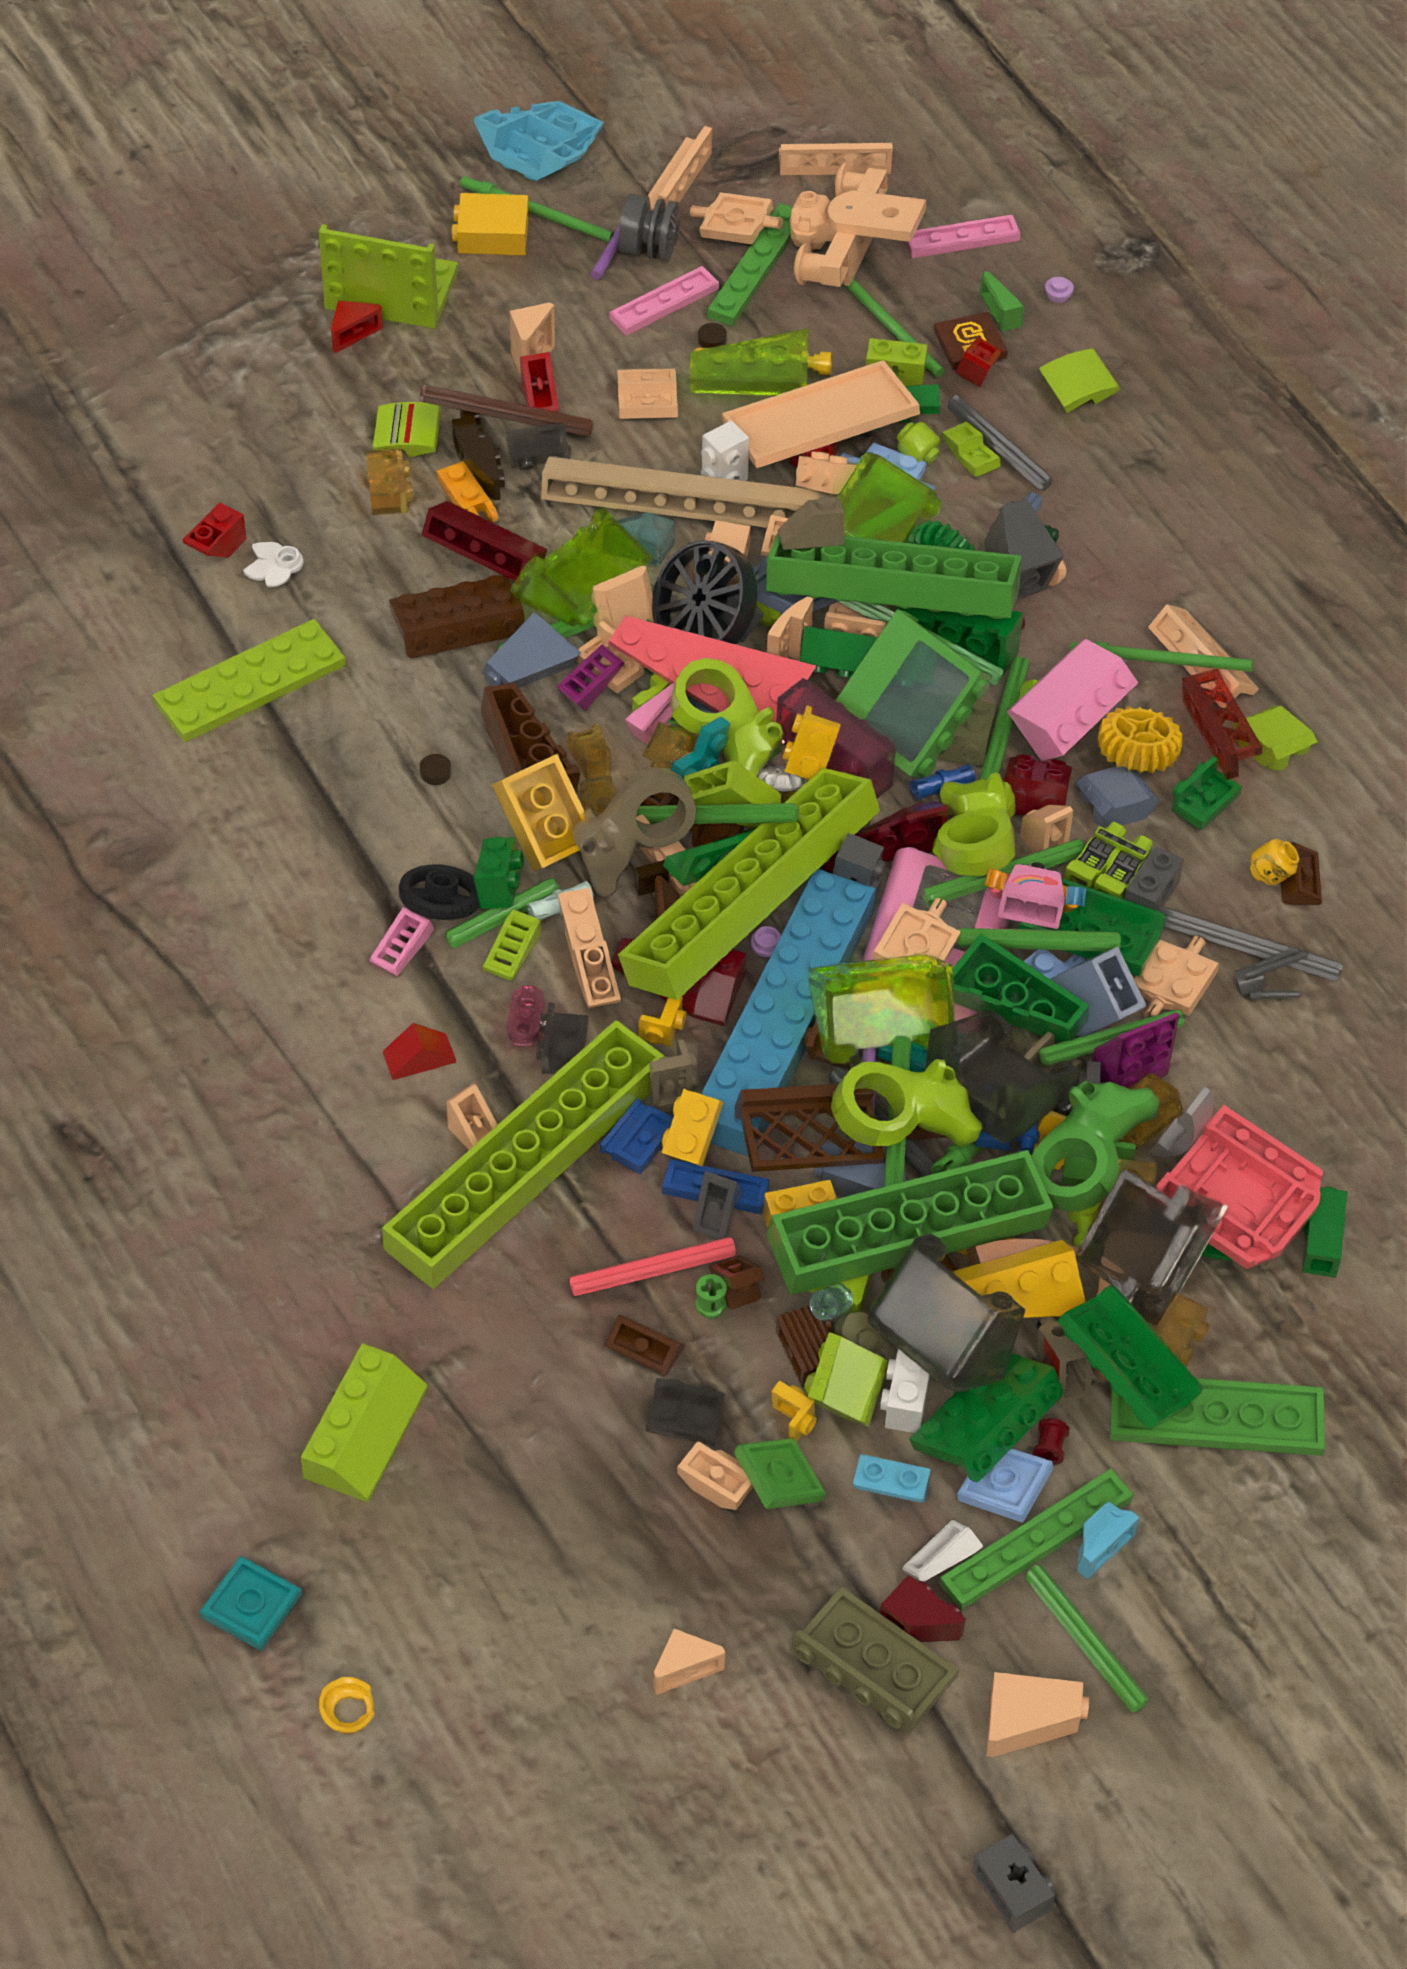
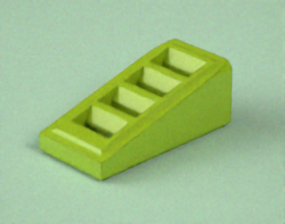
(520, 927)

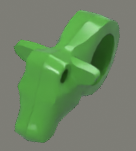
(1097, 1120)

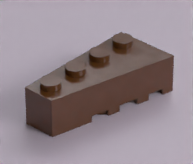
(518, 734)

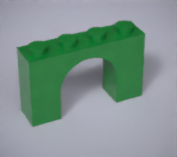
(1321, 1232)

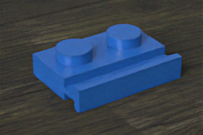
(637, 1136)

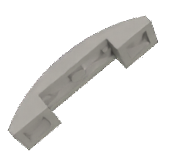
(1185, 1130)

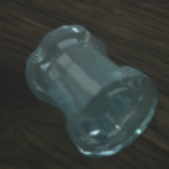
(821, 1302)

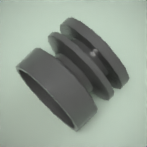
(653, 227)

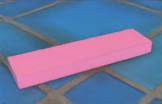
(963, 236)
(664, 300)

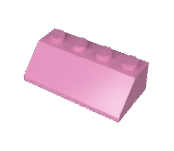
(1071, 699)

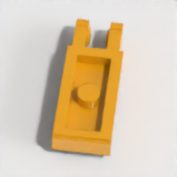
(466, 490)

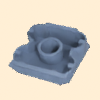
(1117, 796)

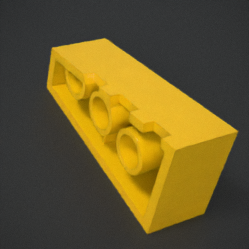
(1039, 1279)

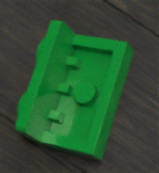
(1204, 794)

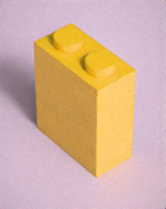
(491, 224)

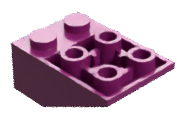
(1138, 1052)

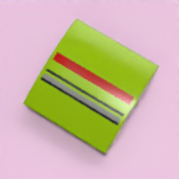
(407, 426)

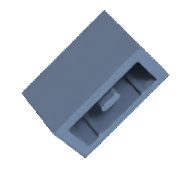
(1105, 986)

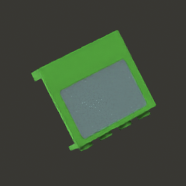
(914, 692)

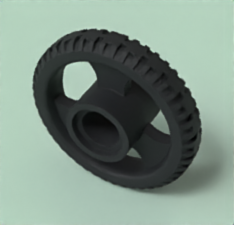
(440, 896)

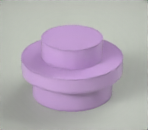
(1059, 289)
(765, 940)

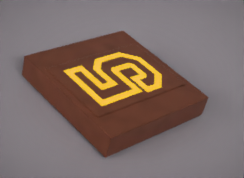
(959, 333)

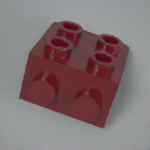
(1037, 782)

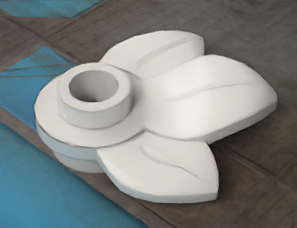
(274, 563)

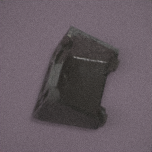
(1001, 1084)
(943, 1321)

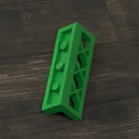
(696, 862)

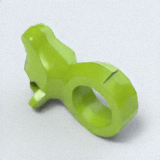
(751, 734)
(982, 816)
(920, 1099)

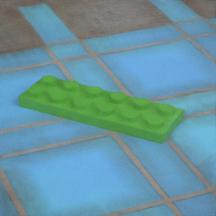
(1235, 1417)

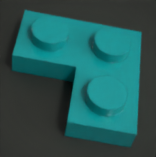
(706, 750)

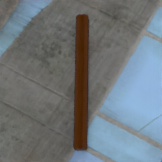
(504, 409)

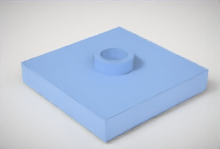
(1009, 1486)

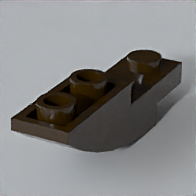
(478, 453)

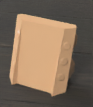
(623, 596)

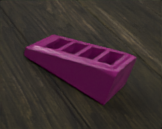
(578, 675)

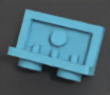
(892, 1478)

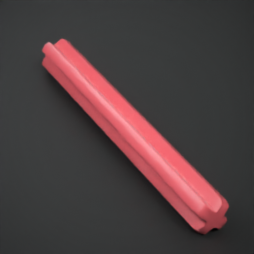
(652, 1266)

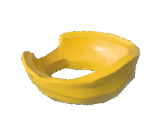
(341, 1689)

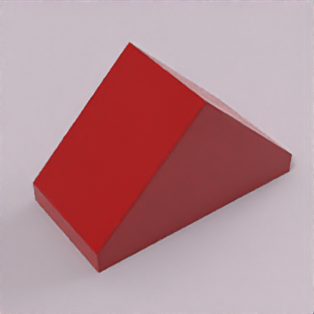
(354, 322)
(978, 361)
(538, 381)
(418, 1051)

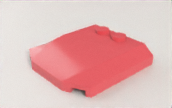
(1260, 1181)

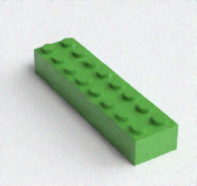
(899, 576)
(877, 1226)

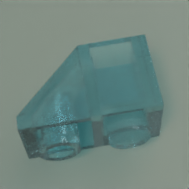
(653, 533)

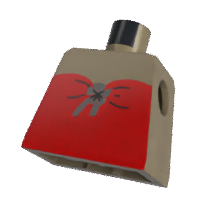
(1056, 1351)

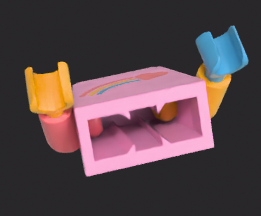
(1033, 894)

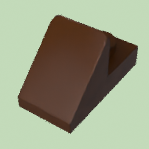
(741, 1280)

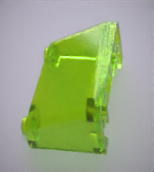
(885, 501)
(566, 578)
(878, 999)

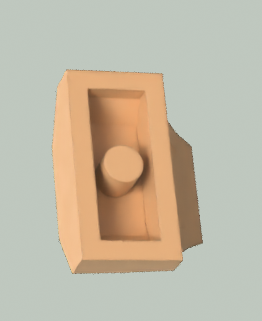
(715, 1476)

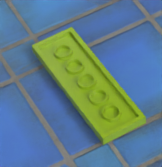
(249, 680)

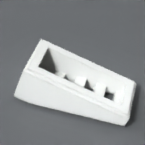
(944, 1550)

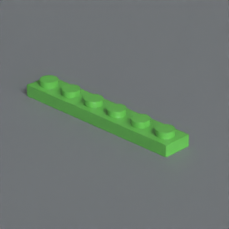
(751, 270)
(1032, 1540)

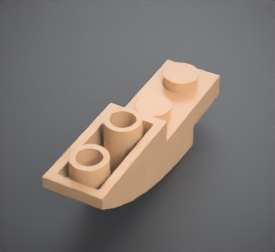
(588, 948)

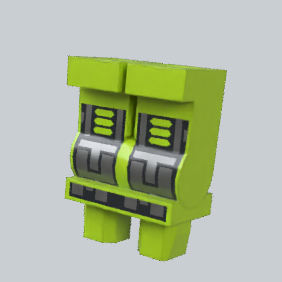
(1110, 860)

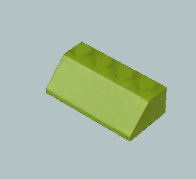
(363, 1424)

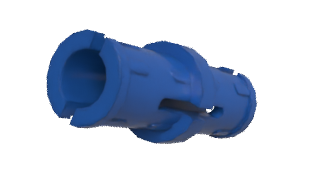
(931, 785)

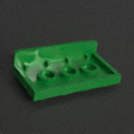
(1136, 924)
(1131, 1356)
(986, 1422)

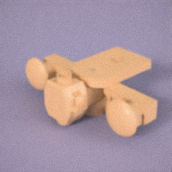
(849, 223)

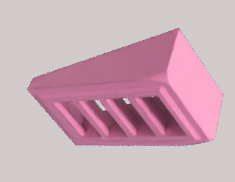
(645, 719)
(399, 928)

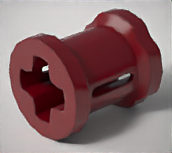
(1051, 1440)

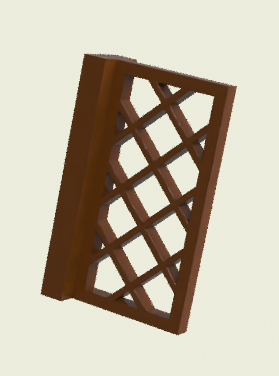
(800, 1102)

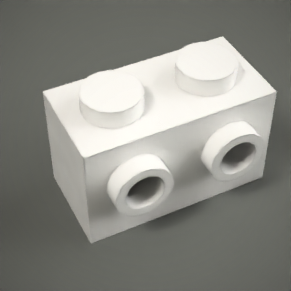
(725, 453)
(907, 1394)

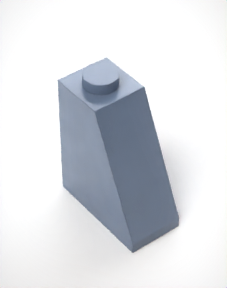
(530, 655)
(853, 1178)

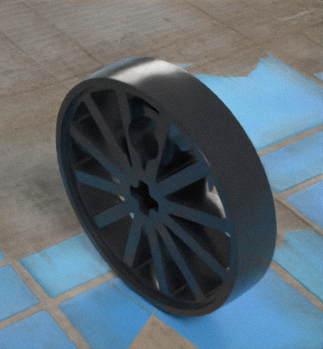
(707, 591)

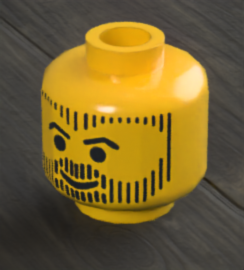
(1274, 862)

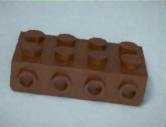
(457, 616)

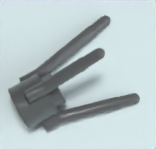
(1252, 977)

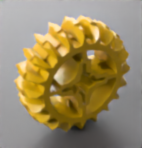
(1140, 739)

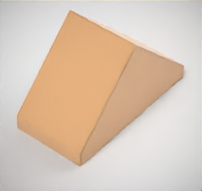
(469, 1116)
(686, 1660)

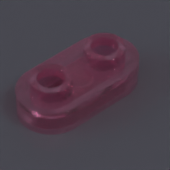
(525, 1018)

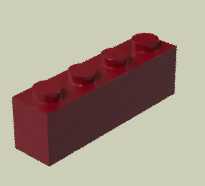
(480, 539)

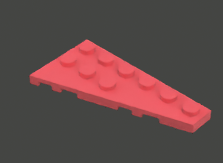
(669, 650)

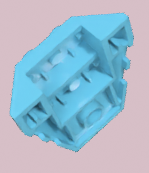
(538, 138)

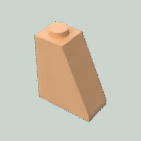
(1032, 1711)

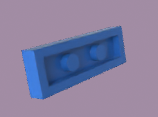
(685, 1182)

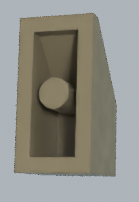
(814, 525)

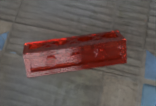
(1210, 721)

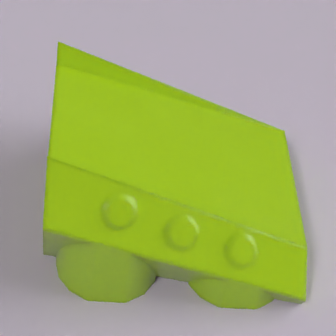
(1279, 735)
(846, 1379)

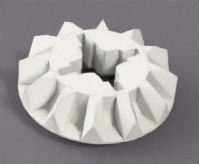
(781, 780)

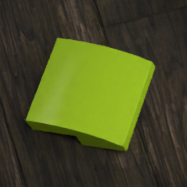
(1079, 379)

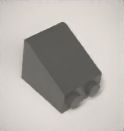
(1023, 534)

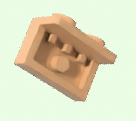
(849, 621)
(627, 674)

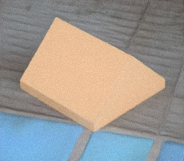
(532, 331)

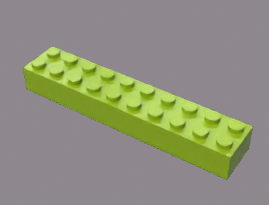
(747, 885)
(521, 1156)

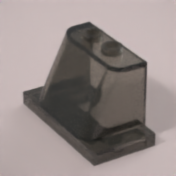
(1149, 1241)

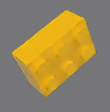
(541, 811)

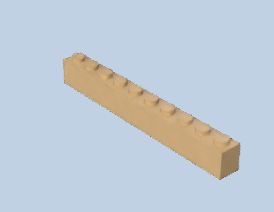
(670, 492)

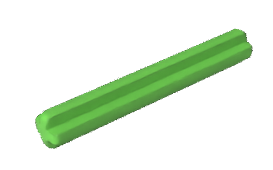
(496, 916)

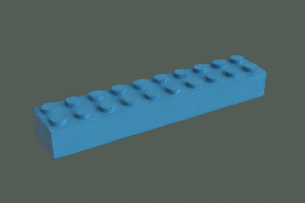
(773, 1024)

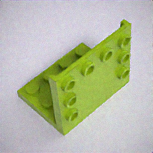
(389, 273)

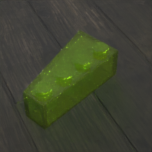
(752, 366)

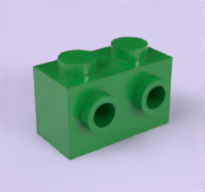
(498, 872)

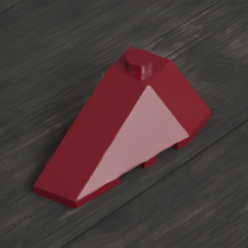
(908, 827)
(711, 995)

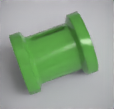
(715, 1295)

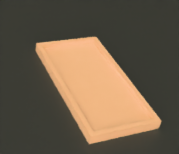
(823, 413)

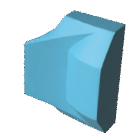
(1104, 1536)

